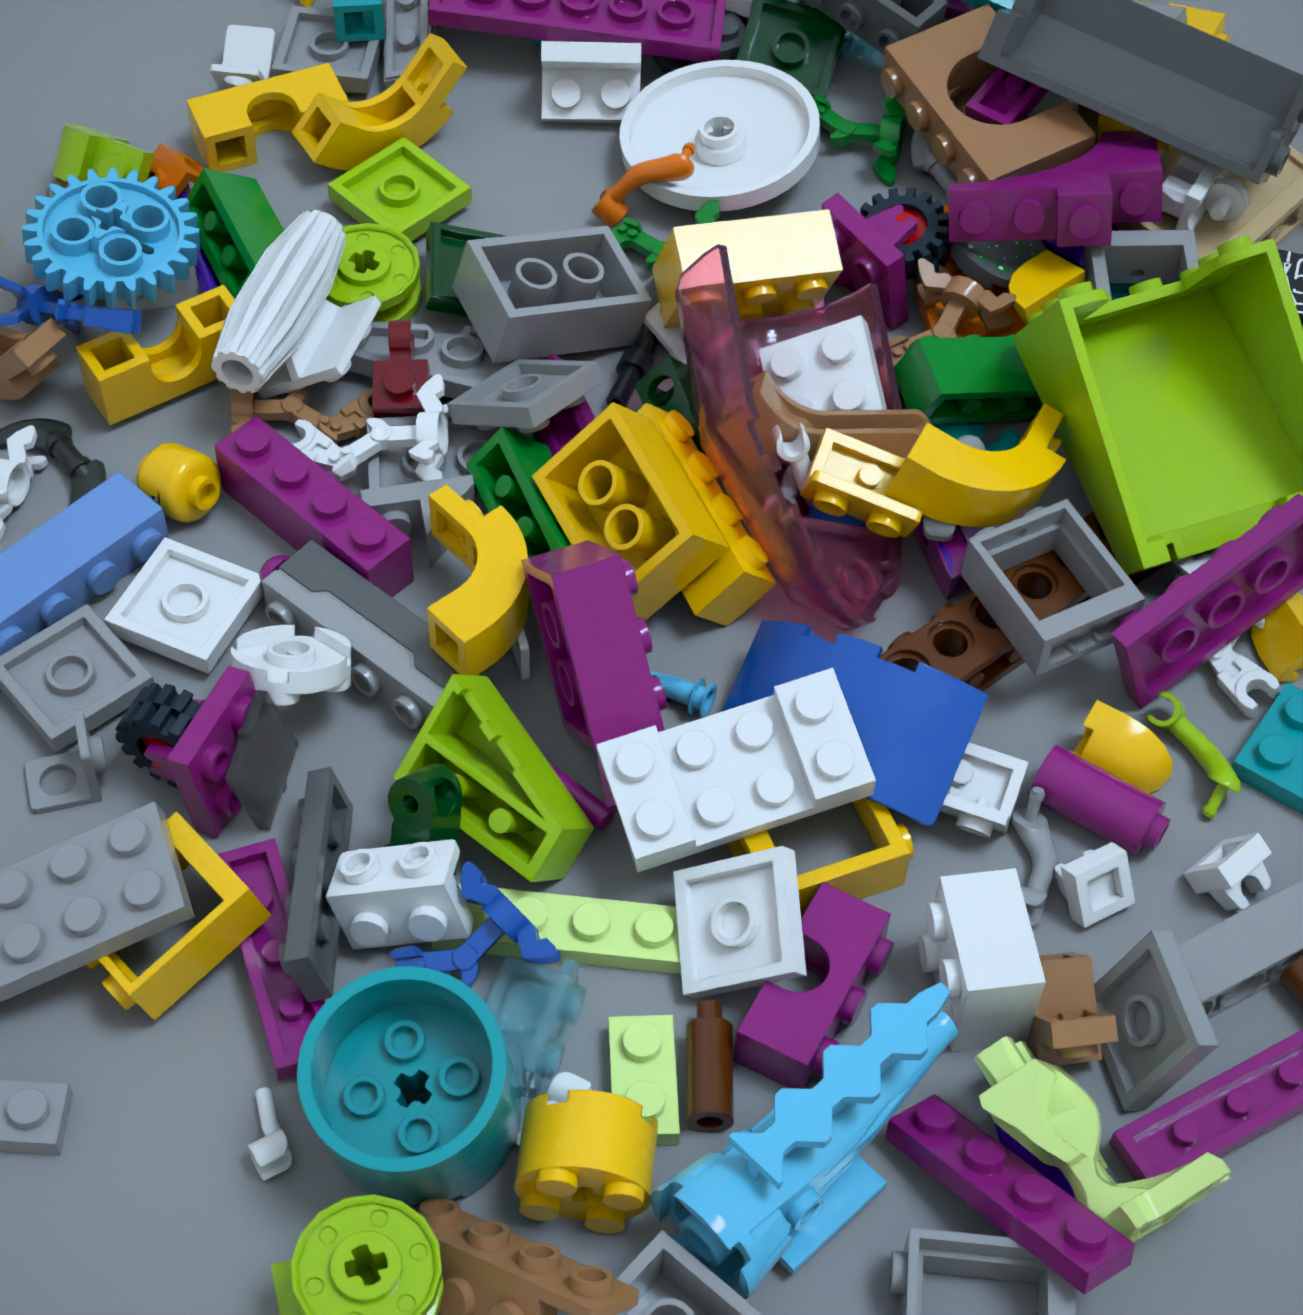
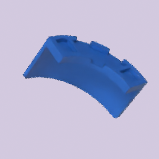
(906, 719)

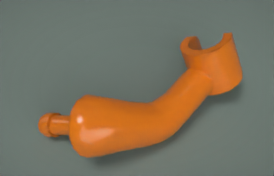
(664, 169)

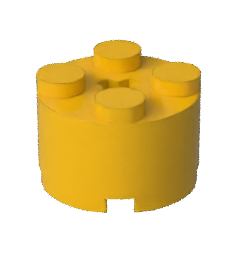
(586, 1160)

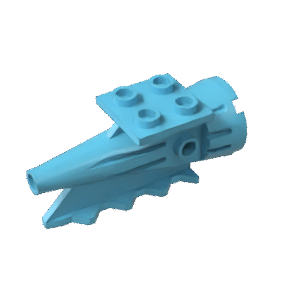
(799, 1169)

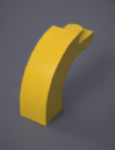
(414, 107)
(978, 485)
(490, 609)

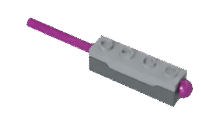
(387, 640)

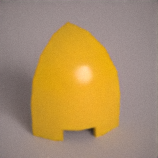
(1040, 280)
(1282, 640)
(1124, 748)

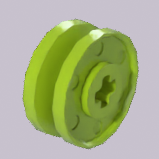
(381, 265)
(363, 1236)

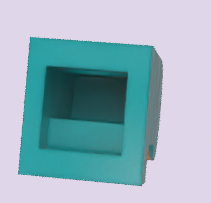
(358, 20)

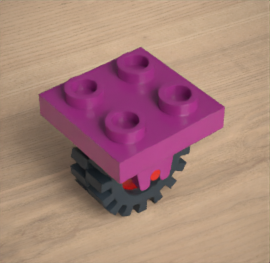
(886, 243)
(191, 743)

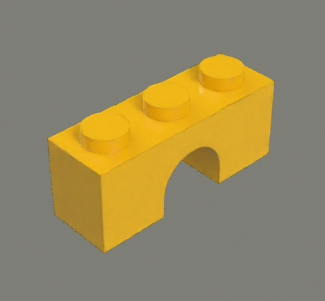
(231, 119)
(132, 379)

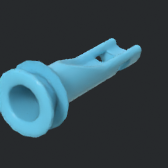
(692, 694)

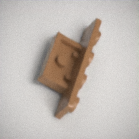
(505, 1274)

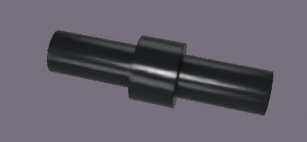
(632, 366)

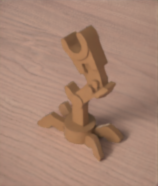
(962, 300)
(346, 424)

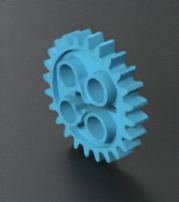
(111, 238)

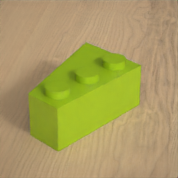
(508, 787)

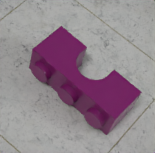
(790, 1029)

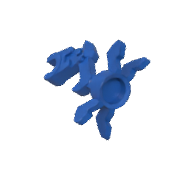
(38, 305)
(502, 919)

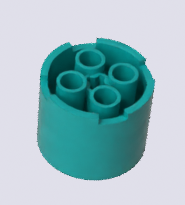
(401, 1035)

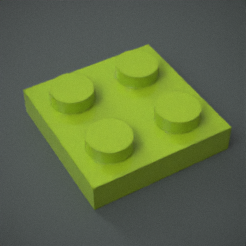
(400, 190)

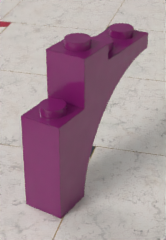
(1067, 203)

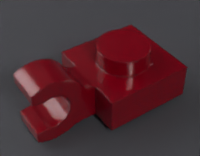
(400, 377)

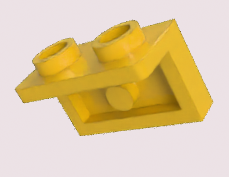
(853, 481)

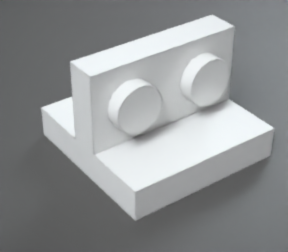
(588, 80)

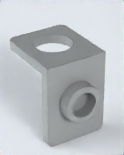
(83, 763)

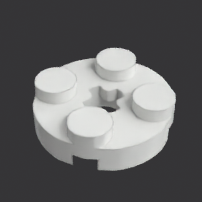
(294, 664)

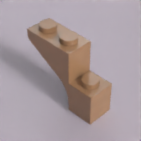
(885, 429)

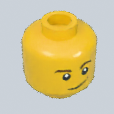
(180, 481)

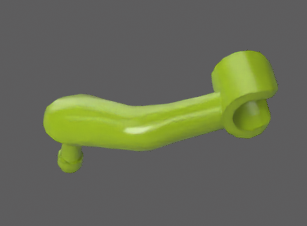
(1203, 751)

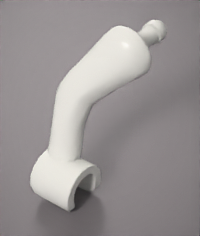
(795, 453)

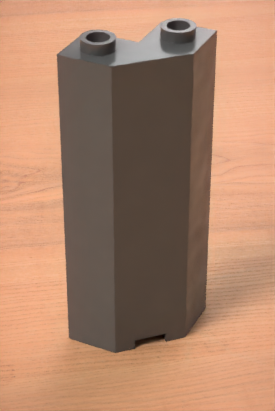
(1155, 78)

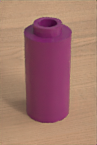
(1101, 801)

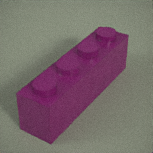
(309, 504)

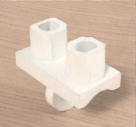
(1200, 188)

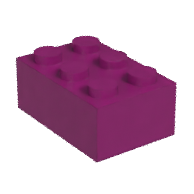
(594, 642)

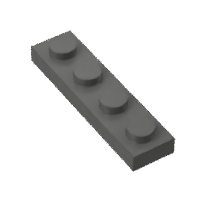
(313, 929)

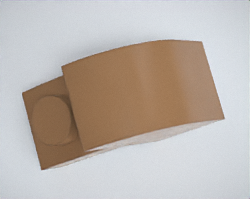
(1067, 1019)

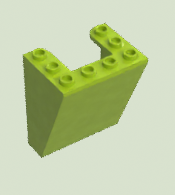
(1177, 400)

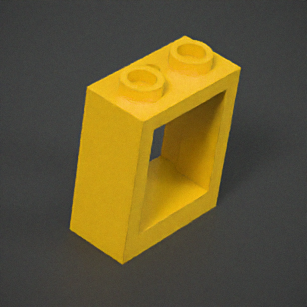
(858, 875)
(203, 945)

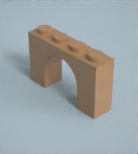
(943, 62)

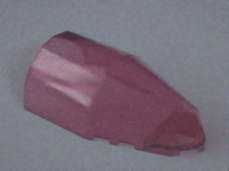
(820, 564)

